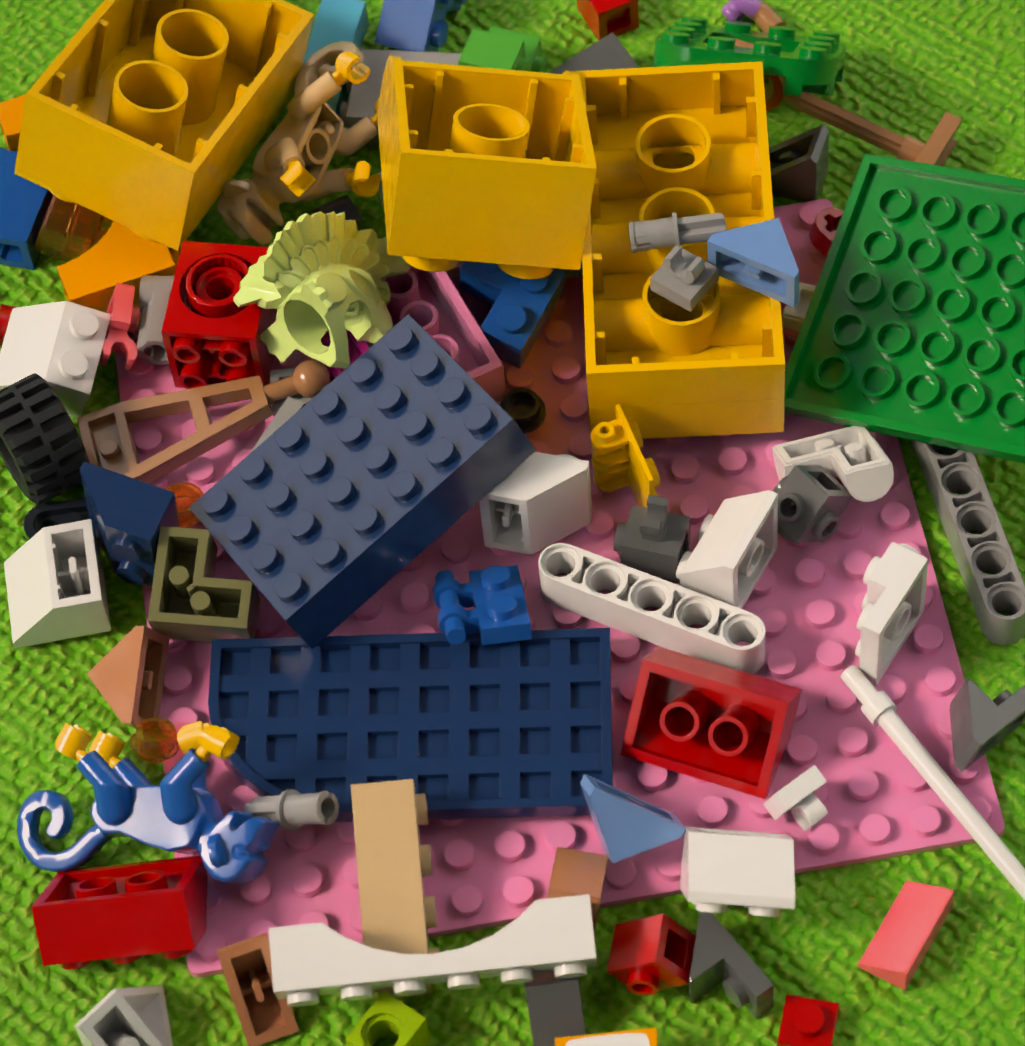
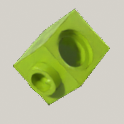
(390, 1019)

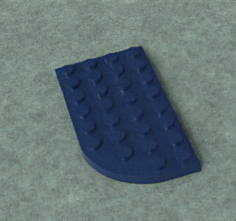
(467, 721)

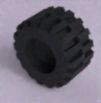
(39, 440)

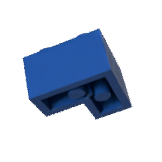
(415, 24)
(517, 309)

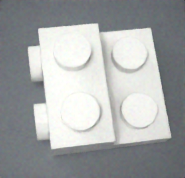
(890, 607)

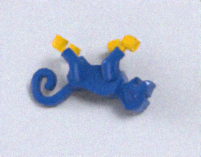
(168, 816)

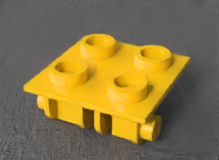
(619, 460)

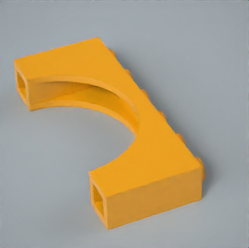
(115, 258)

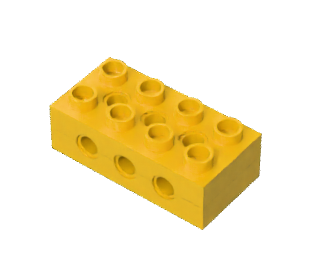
(690, 147)

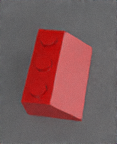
(710, 721)
(122, 912)

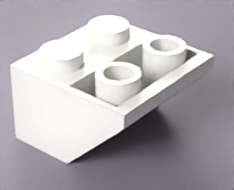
(537, 504)
(57, 586)
(738, 870)

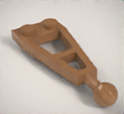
(110, 438)

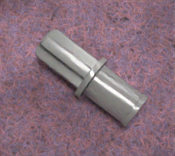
(674, 231)
(296, 809)

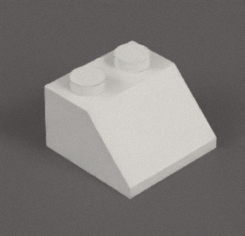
(59, 345)
(732, 548)

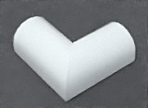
(845, 454)

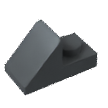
(982, 723)
(722, 960)

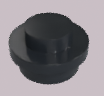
(525, 408)

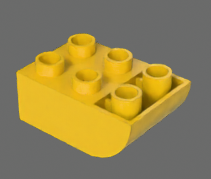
(484, 167)

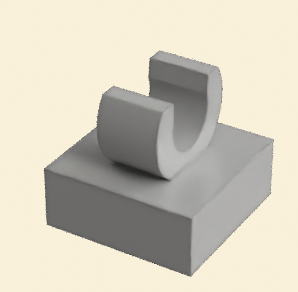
(684, 278)

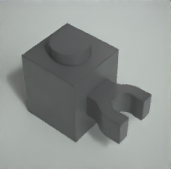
(653, 539)

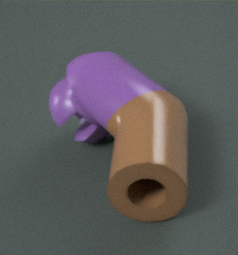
(756, 10)

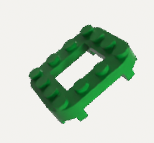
(806, 62)

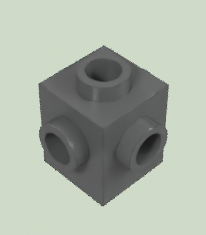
(809, 504)

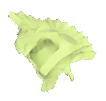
(322, 281)

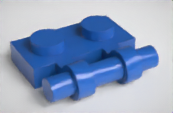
(498, 605)

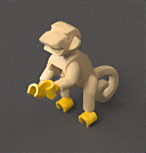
(299, 150)

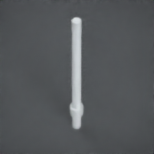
(882, 712)

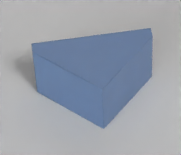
(757, 259)
(627, 822)

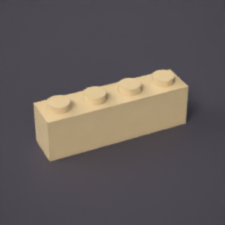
(393, 869)

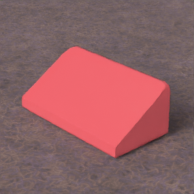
(907, 932)

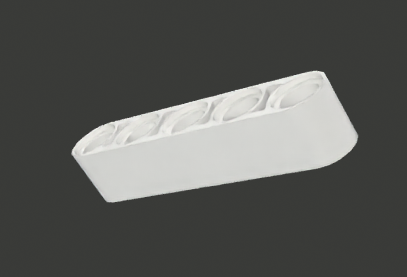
(638, 590)

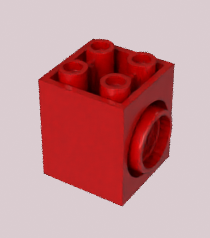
(204, 329)

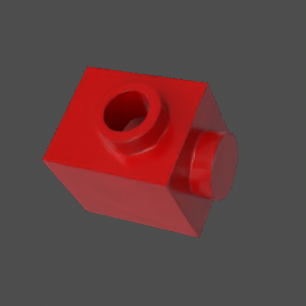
(651, 954)

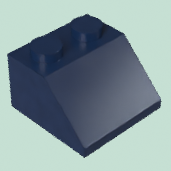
(127, 520)

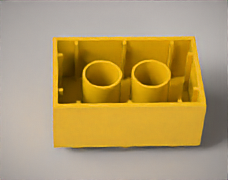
(160, 107)

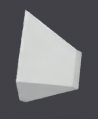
(128, 1019)

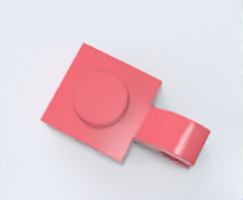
(123, 320)

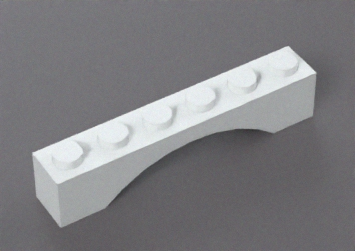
(544, 938)

